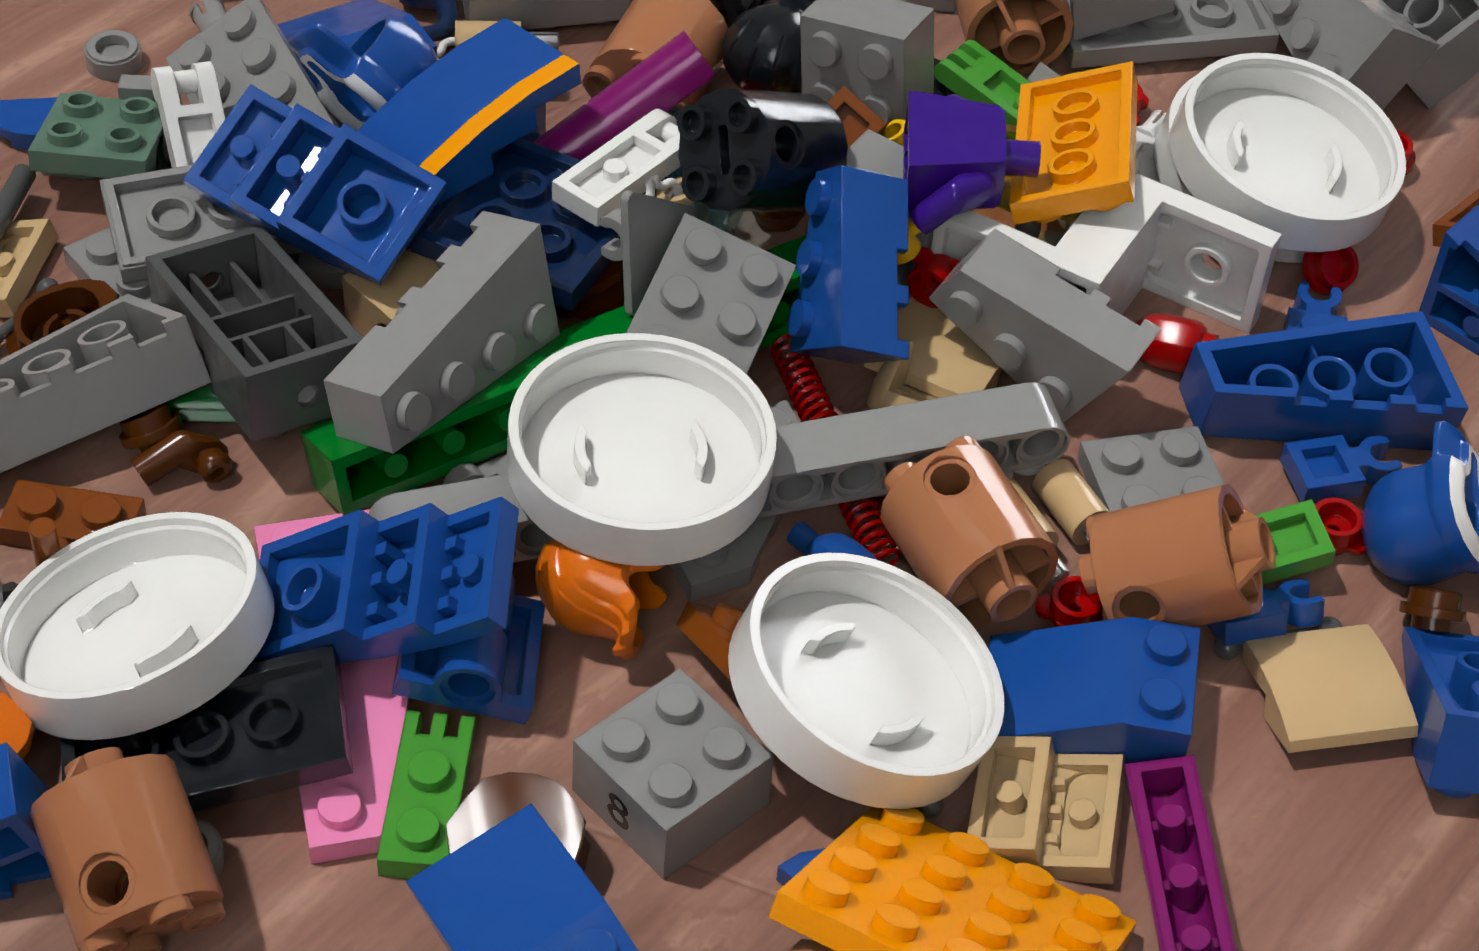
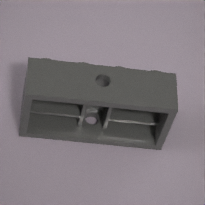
(258, 328)

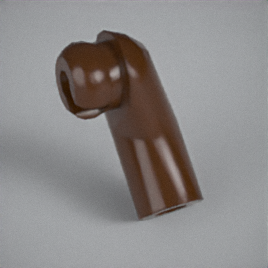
(185, 451)

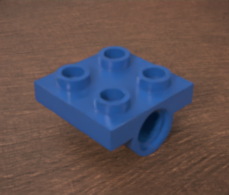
(483, 674)

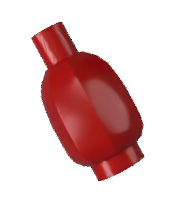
(1174, 342)

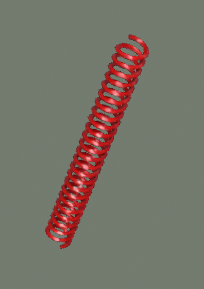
(795, 396)

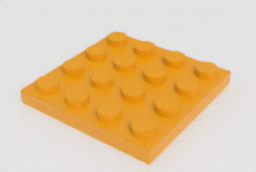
(921, 888)

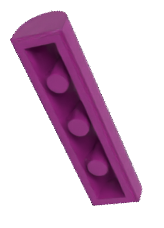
(653, 84)
(1178, 856)

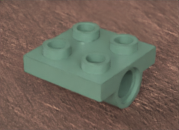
(98, 138)

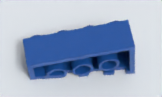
(1325, 382)

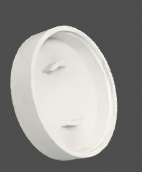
(1288, 150)
(640, 449)
(134, 625)
(865, 680)

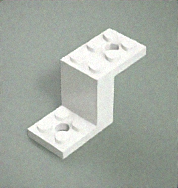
(1152, 247)

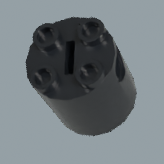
(757, 148)

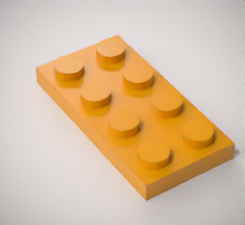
(1085, 141)

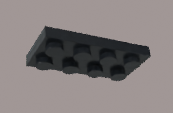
(258, 736)

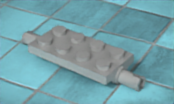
(245, 51)

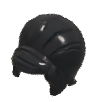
(765, 47)

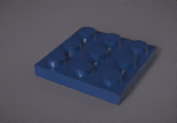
(524, 191)

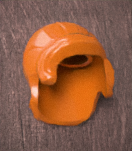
(597, 596)

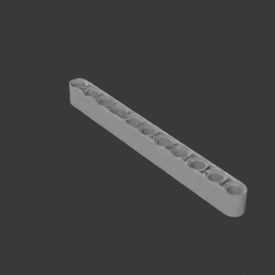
(833, 456)

